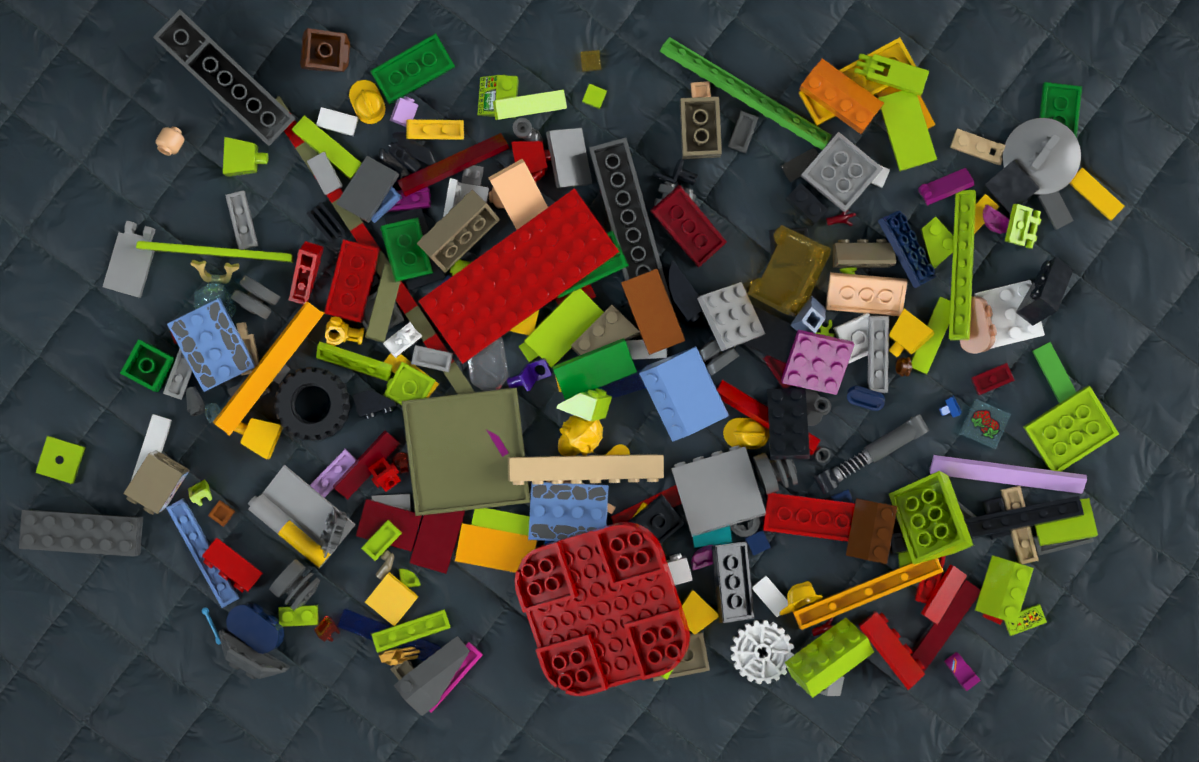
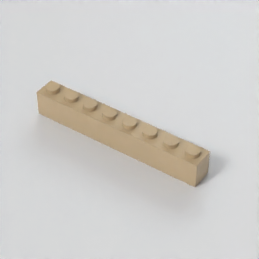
(585, 468)

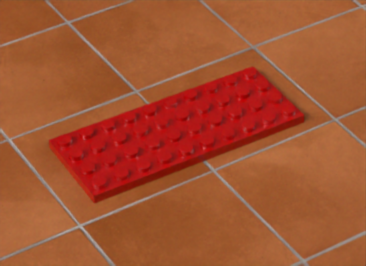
(519, 276)

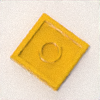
(391, 599)

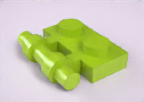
(1019, 223)

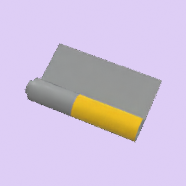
(296, 514)

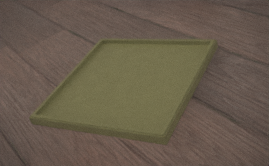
(454, 456)

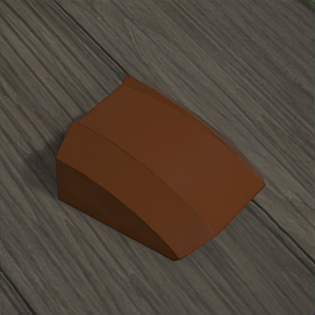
(324, 50)

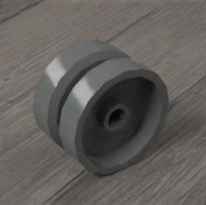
(255, 297)
(715, 357)

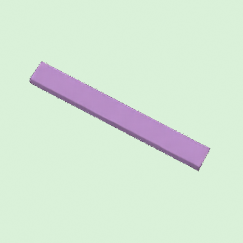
(1009, 474)

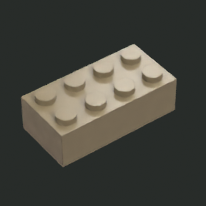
(458, 230)

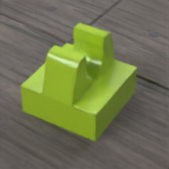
(199, 491)

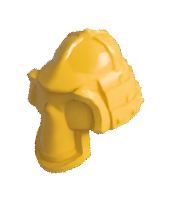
(579, 436)

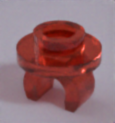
(401, 459)

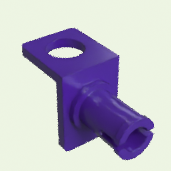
(529, 375)

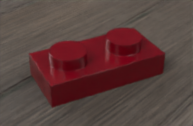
(992, 379)

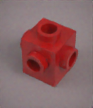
(384, 474)

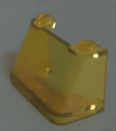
(790, 272)

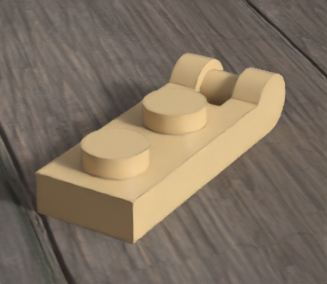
(977, 146)

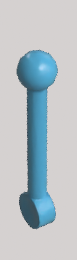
(205, 611)

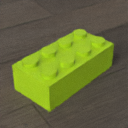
(829, 657)

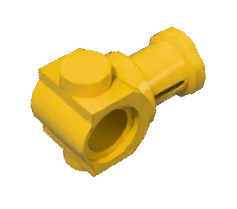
(344, 332)

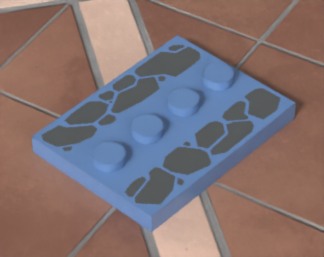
(211, 344)
(566, 510)

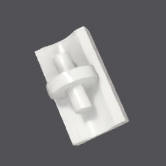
(402, 340)

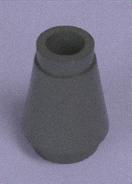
(195, 403)

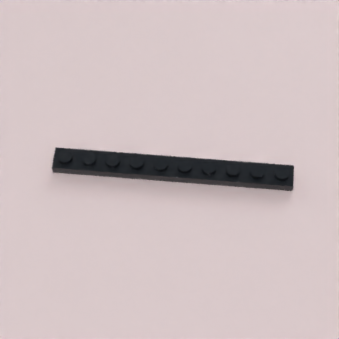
(1011, 520)

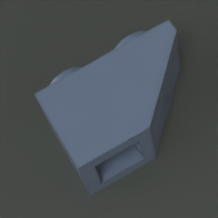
(810, 316)

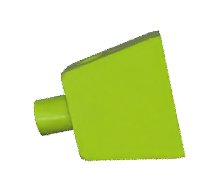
(241, 157)

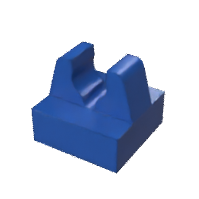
(951, 407)

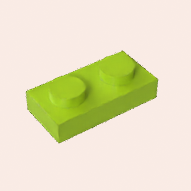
(300, 617)

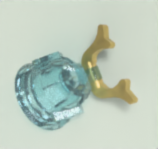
(214, 290)

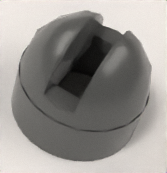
(825, 451)

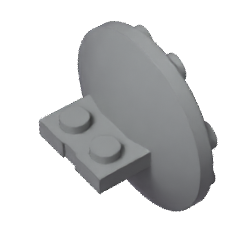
(1046, 153)

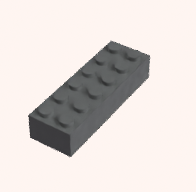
(80, 532)

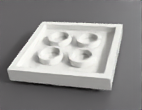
(1004, 304)

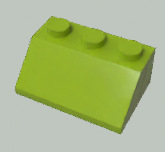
(1004, 589)

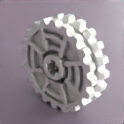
(748, 658)

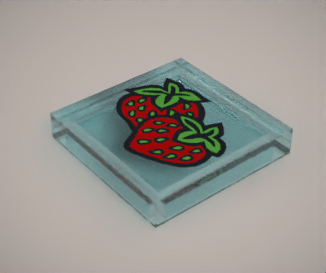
(985, 424)

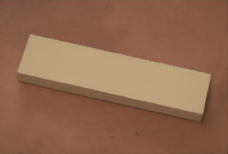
(1022, 538)

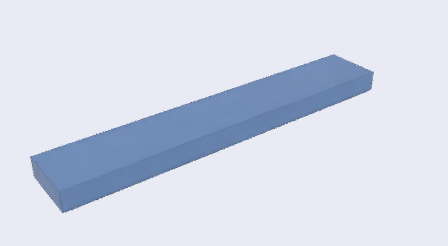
(198, 544)

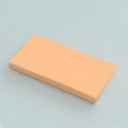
(518, 193)
(866, 294)

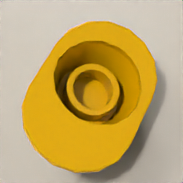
(367, 101)
(745, 433)
(799, 596)

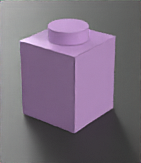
(403, 110)

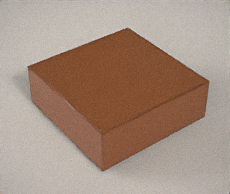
(221, 513)

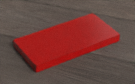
(352, 281)

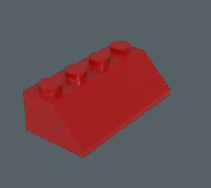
(891, 649)

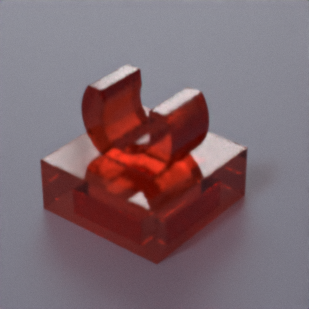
(326, 628)

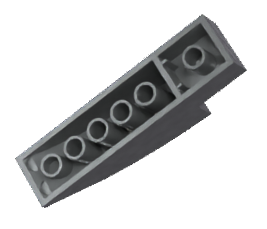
(224, 77)

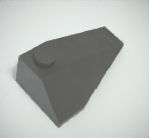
(428, 681)

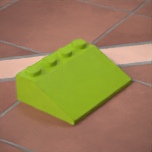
(931, 518)

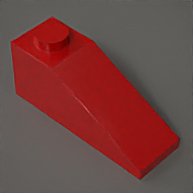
(305, 272)

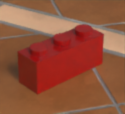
(231, 565)

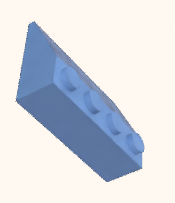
(683, 393)

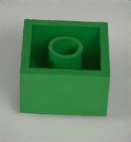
(148, 365)

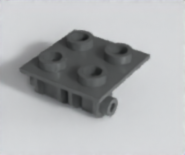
(335, 525)

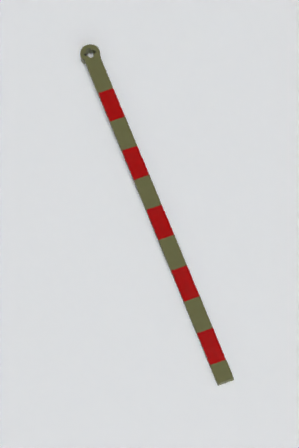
(403, 296)

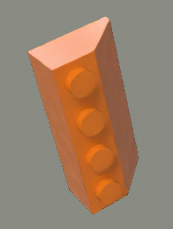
(841, 96)

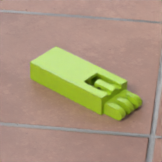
(900, 75)

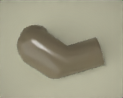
(387, 566)

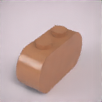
(981, 327)

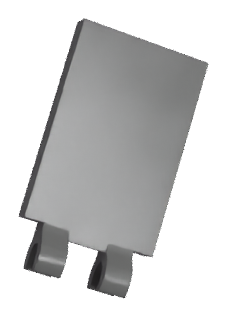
(129, 265)

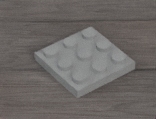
(841, 172)
(731, 316)

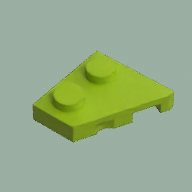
(937, 241)

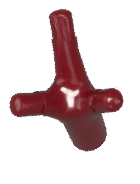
(842, 218)
(822, 629)

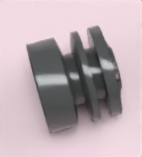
(773, 471)
(295, 585)

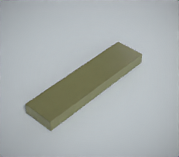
(383, 306)

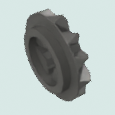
(740, 530)

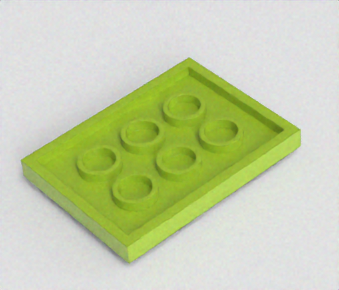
(1071, 430)

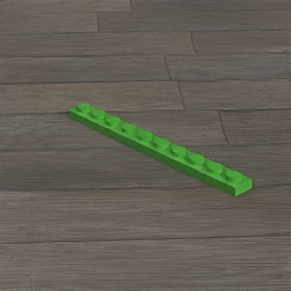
(745, 93)

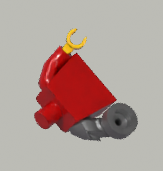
(530, 150)

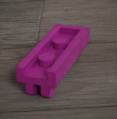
(946, 186)
(417, 200)

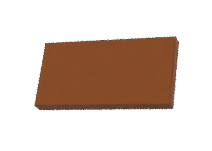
(653, 311)

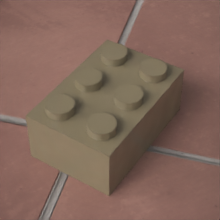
(700, 127)

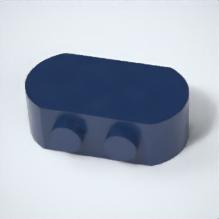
(255, 627)

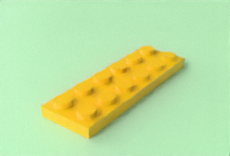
(894, 50)

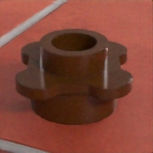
(903, 366)

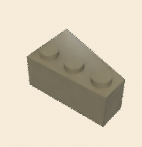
(605, 330)

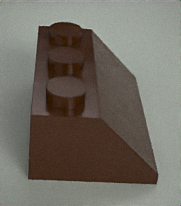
(871, 531)

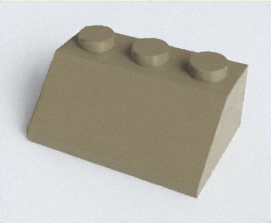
(863, 254)

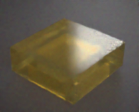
(590, 60)

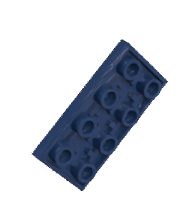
(907, 248)

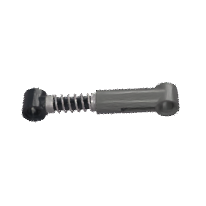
(873, 452)

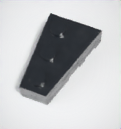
(1045, 292)

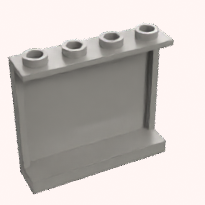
(718, 490)

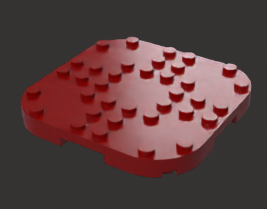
(602, 609)

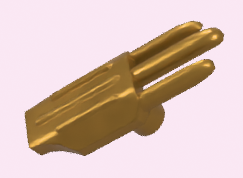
(397, 655)

